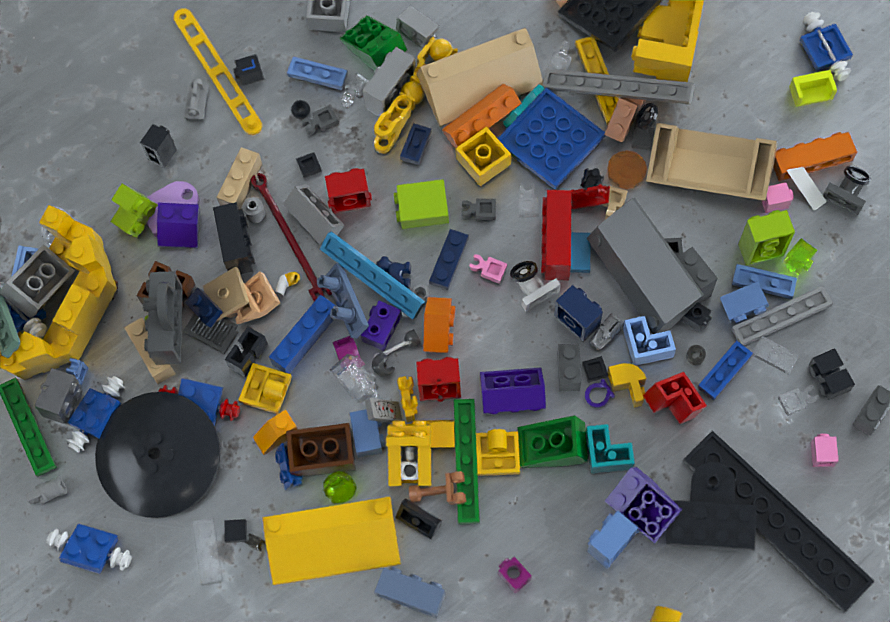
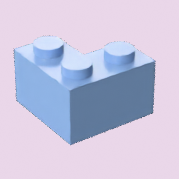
(646, 347)

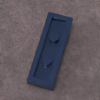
(449, 259)

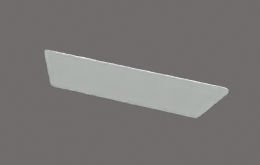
(807, 187)

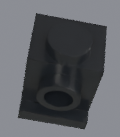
(697, 321)

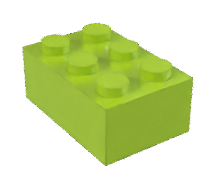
(766, 237)

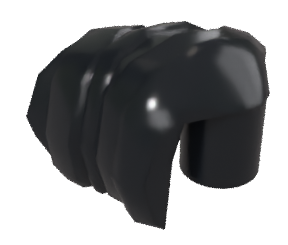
(591, 178)

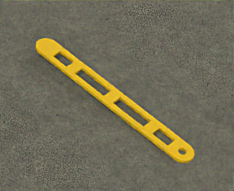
(251, 124)

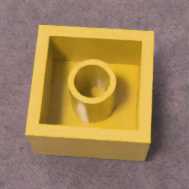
(483, 156)

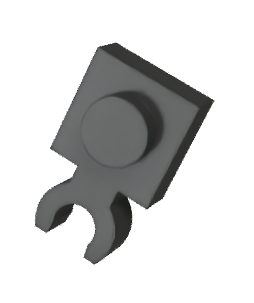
(322, 119)
(483, 209)

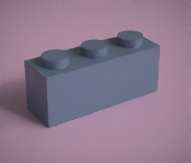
(410, 591)

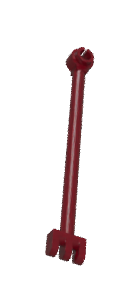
(289, 236)

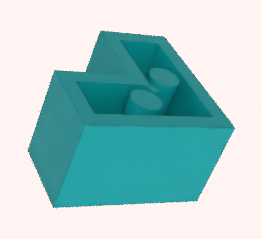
(603, 455)

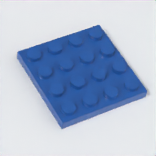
(551, 138)

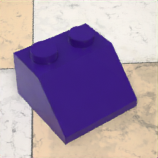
(178, 225)

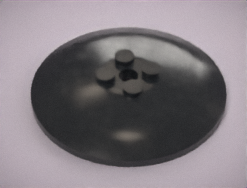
(186, 458)

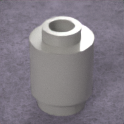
(254, 210)

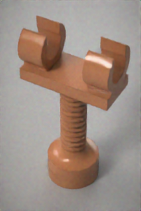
(416, 493)

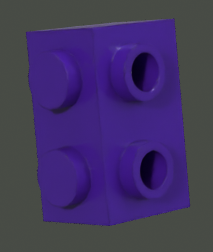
(381, 324)

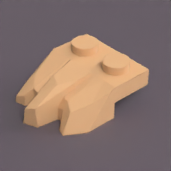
(261, 299)

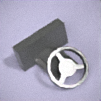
(645, 127)
(849, 189)

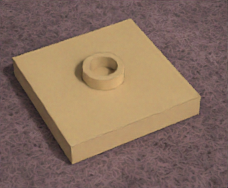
(227, 292)

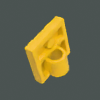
(265, 388)
(497, 453)

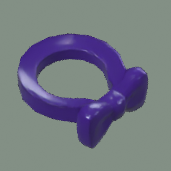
(609, 394)

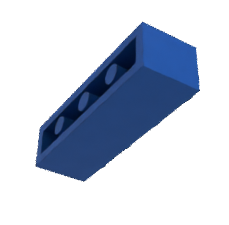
(302, 335)

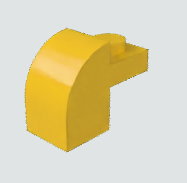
(628, 377)

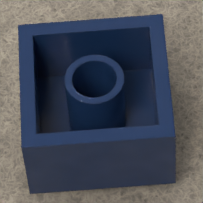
(578, 312)

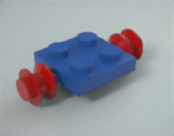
(207, 397)

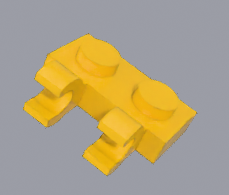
(408, 404)

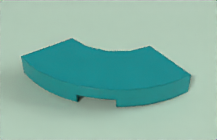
(525, 103)

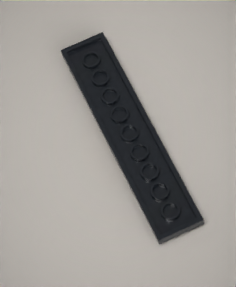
(787, 527)

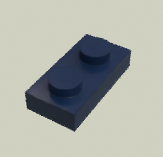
(415, 144)
(204, 307)

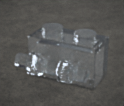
(355, 379)

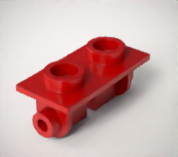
(591, 197)

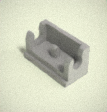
(416, 26)

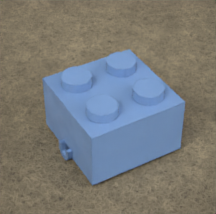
(612, 539)

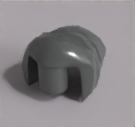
(379, 363)

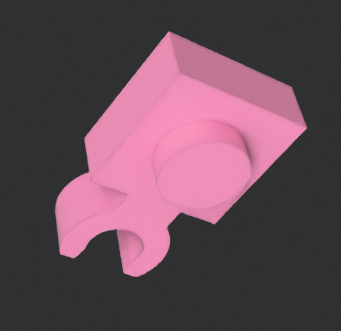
(491, 269)

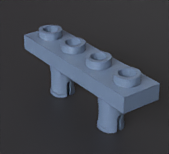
(347, 306)

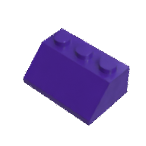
(512, 390)

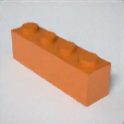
(482, 115)
(815, 155)

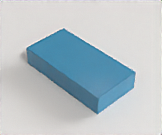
(580, 252)

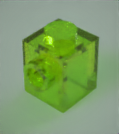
(800, 257)

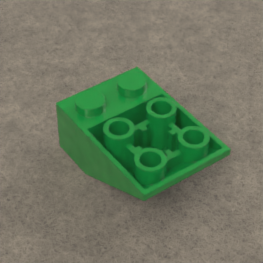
(372, 41)

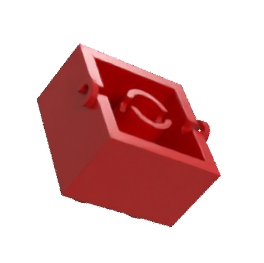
(348, 190)
(438, 379)

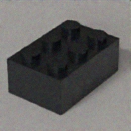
(234, 237)

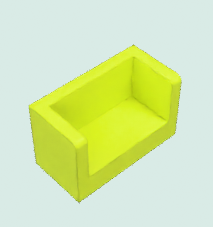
(813, 88)

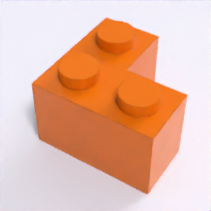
(438, 319)

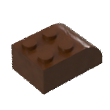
(320, 450)

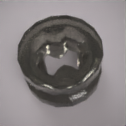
(694, 348)
(255, 542)

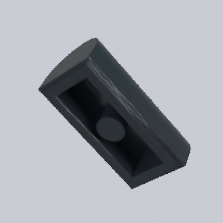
(418, 518)

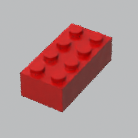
(556, 235)

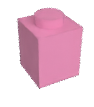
(778, 198)
(824, 451)

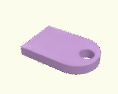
(171, 194)

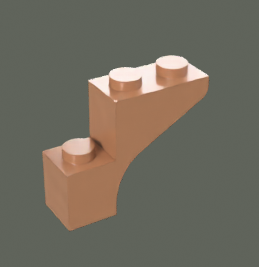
(623, 118)

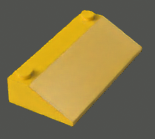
(331, 540)

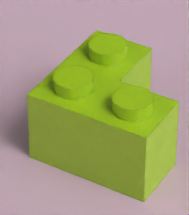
(133, 211)

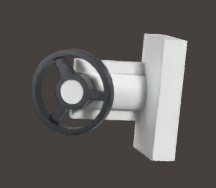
(532, 286)

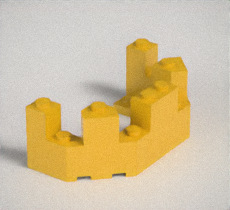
(668, 40)
(81, 307)

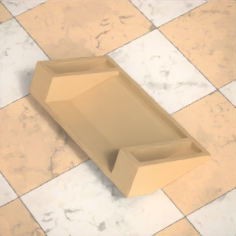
(470, 75)
(711, 162)

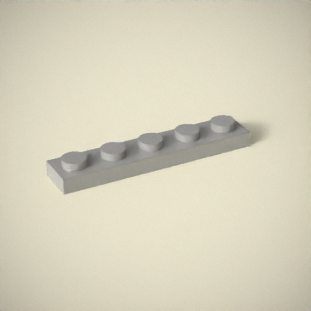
(782, 316)

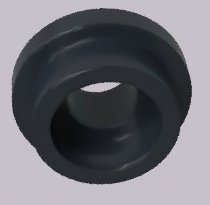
(300, 104)

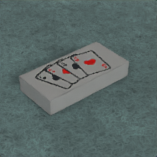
(383, 410)

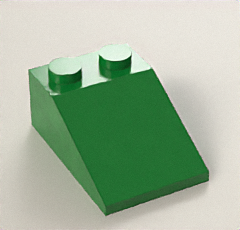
(553, 443)

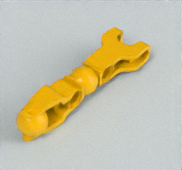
(411, 94)

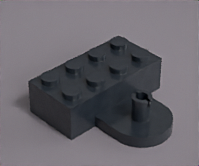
(711, 516)

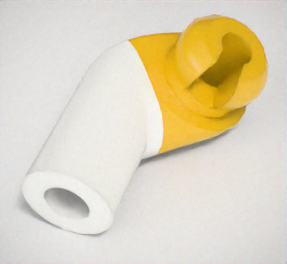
(286, 281)

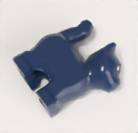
(396, 270)

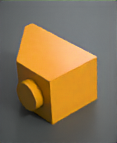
(274, 432)

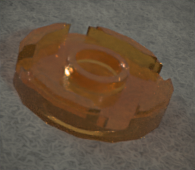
(626, 169)

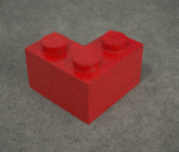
(678, 395)

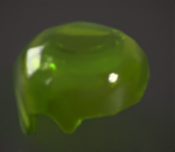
(339, 487)

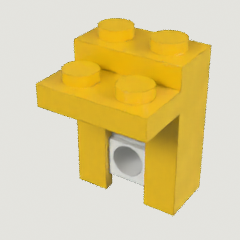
(409, 435)

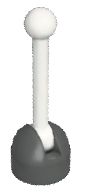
(410, 339)

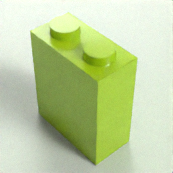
(421, 204)

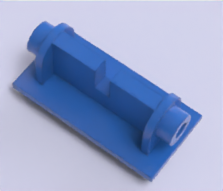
(286, 477)

